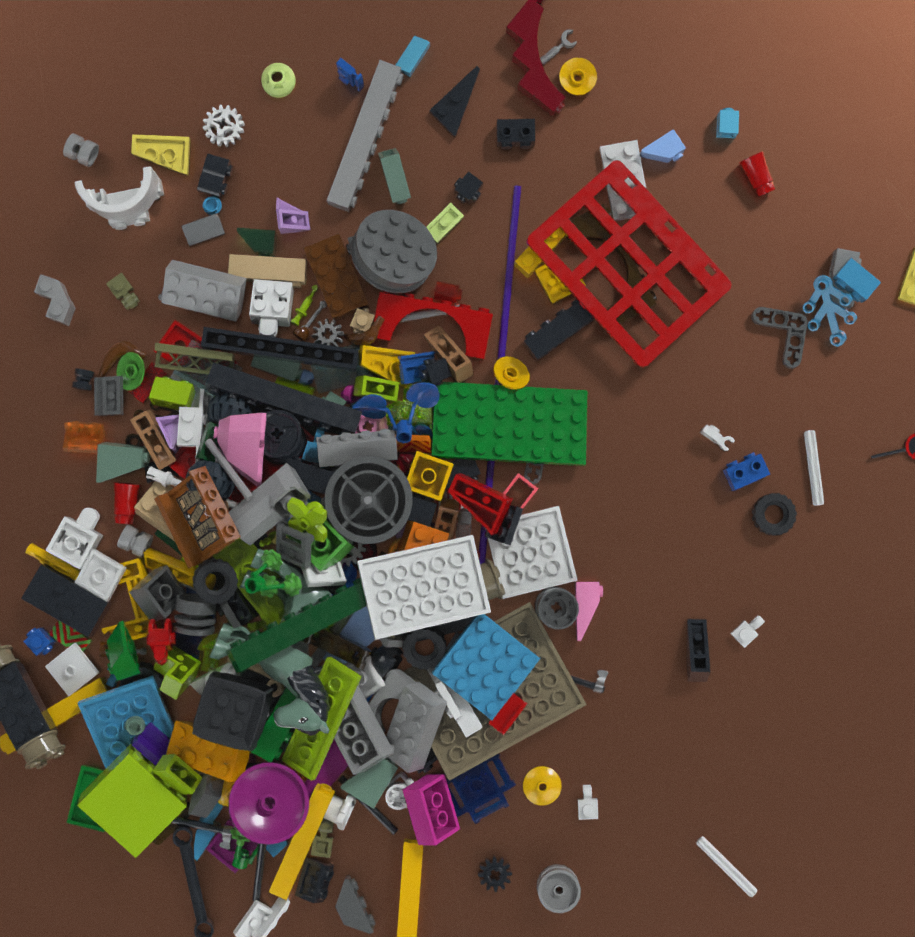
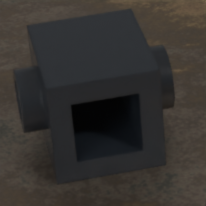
(468, 188)
(434, 370)

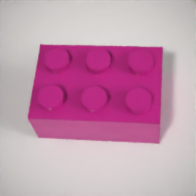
(431, 809)

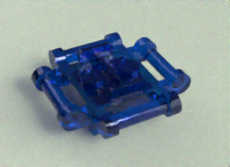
(479, 787)

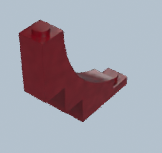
(535, 83)

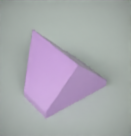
(291, 218)
(169, 428)

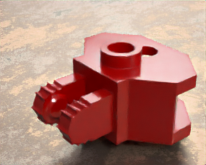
(161, 640)

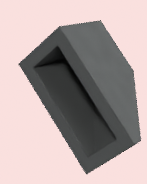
(205, 796)

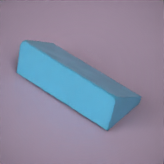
(413, 55)

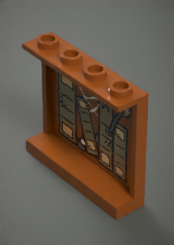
(197, 518)

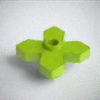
(308, 518)

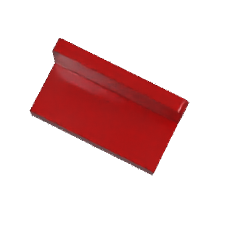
(508, 714)

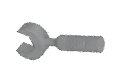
(555, 50)

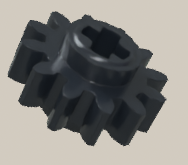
(492, 880)

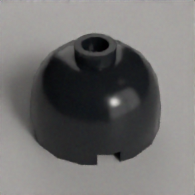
(386, 659)

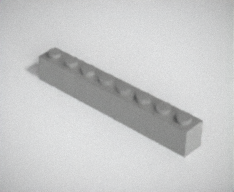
(364, 136)

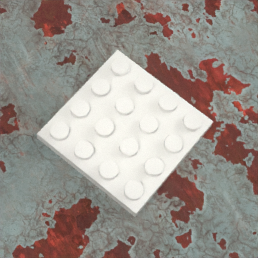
(537, 554)

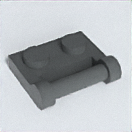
(290, 550)

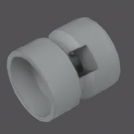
(79, 149)
(133, 540)

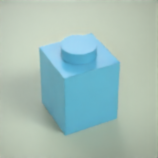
(727, 123)

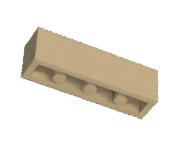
(269, 268)

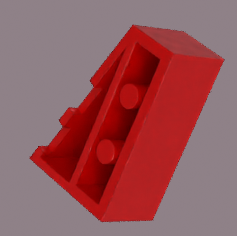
(481, 501)

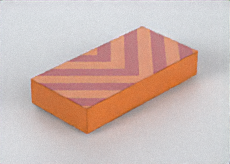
(418, 443)

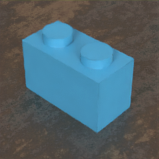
(856, 280)

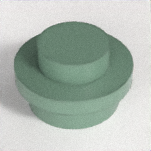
(135, 725)

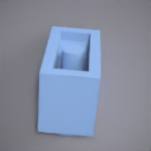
(665, 149)

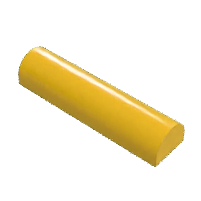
(156, 559)

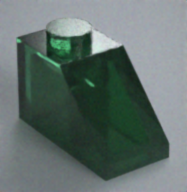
(260, 241)

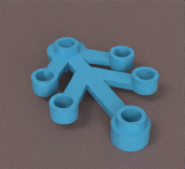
(830, 308)

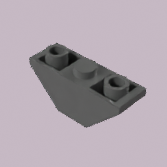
(352, 907)

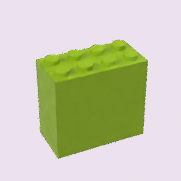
(132, 801)

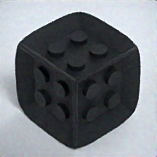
(232, 711)

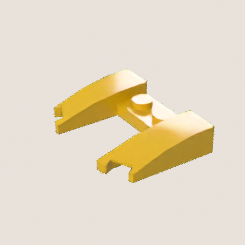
(132, 576)

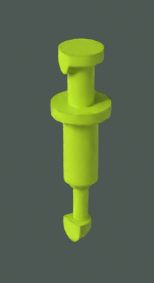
(303, 308)
(267, 541)

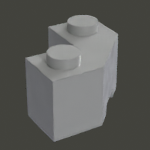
(61, 307)

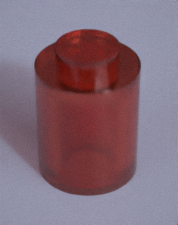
(448, 292)

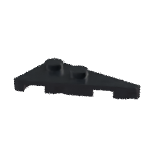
(452, 106)

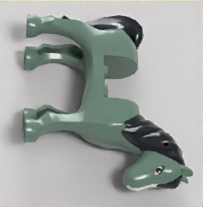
(289, 666)

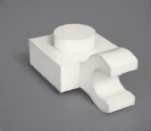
(712, 434)
(745, 632)
(587, 806)

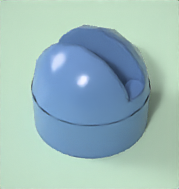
(307, 377)

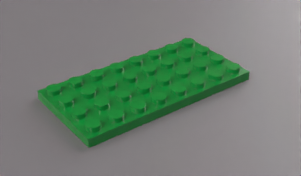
(510, 424)

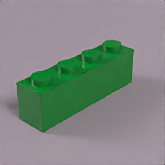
(273, 735)

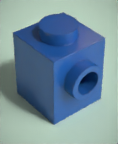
(39, 641)

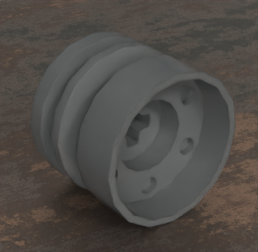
(194, 615)
(562, 617)

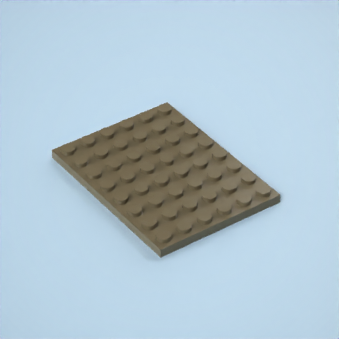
(546, 689)

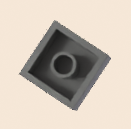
(157, 593)

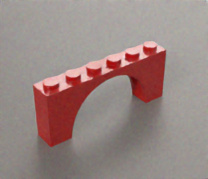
(472, 322)

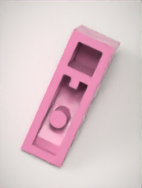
(588, 598)

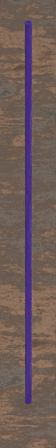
(503, 332)

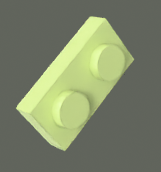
(445, 222)

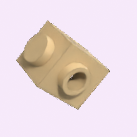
(362, 320)

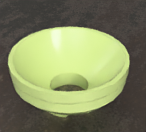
(281, 88)

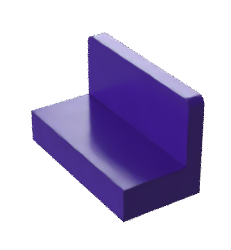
(151, 743)

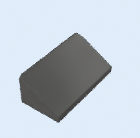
(203, 229)

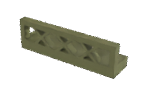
(190, 352)

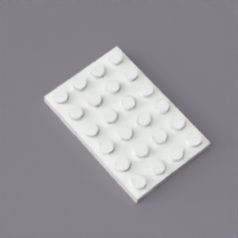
(423, 587)

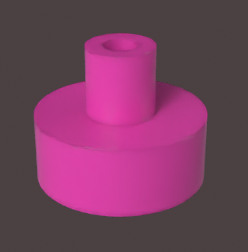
(348, 396)

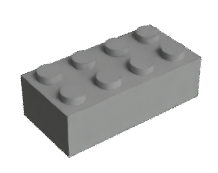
(203, 290)
(414, 726)
(361, 736)

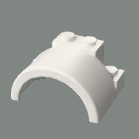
(125, 206)

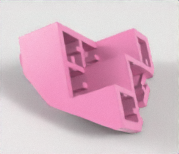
(243, 443)

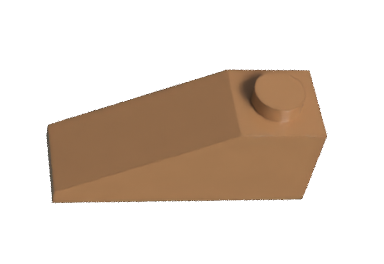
(445, 347)
(153, 438)
(447, 516)

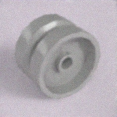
(554, 877)

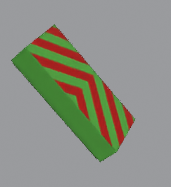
(68, 636)

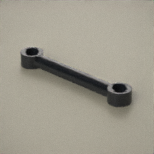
(193, 882)

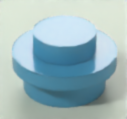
(212, 205)

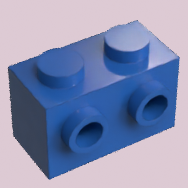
(746, 472)

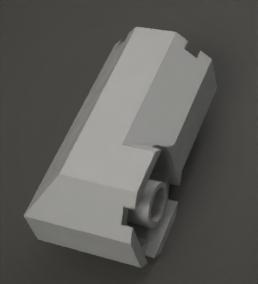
(269, 504)

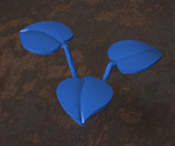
(422, 393)

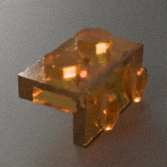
(83, 437)

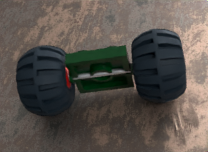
(218, 409)

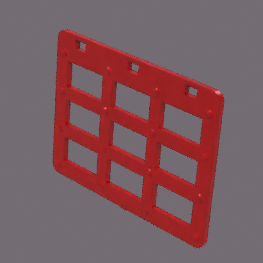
(654, 216)

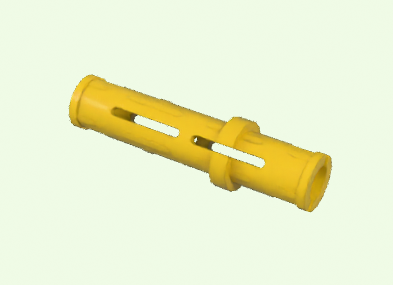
(52, 561)

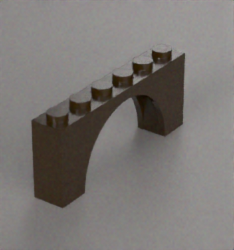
(594, 231)

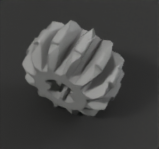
(328, 327)

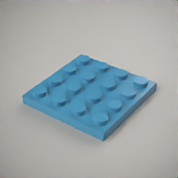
(485, 665)
(109, 711)

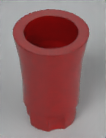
(758, 173)
(125, 501)

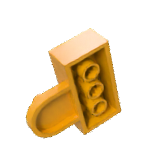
(206, 756)

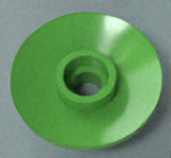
(132, 370)

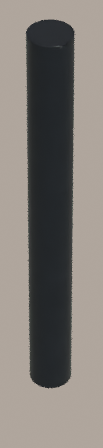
(375, 812)
(259, 872)

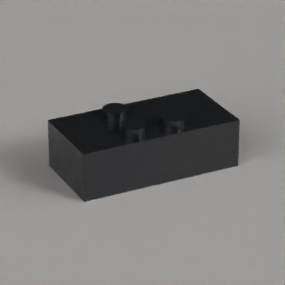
(66, 601)

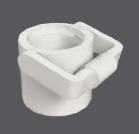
(394, 794)
(340, 810)

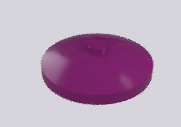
(268, 803)

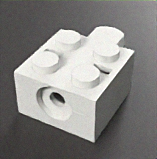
(270, 306)
(76, 538)

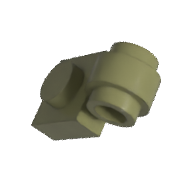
(120, 288)
(322, 843)

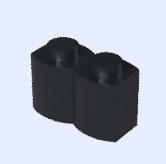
(214, 176)

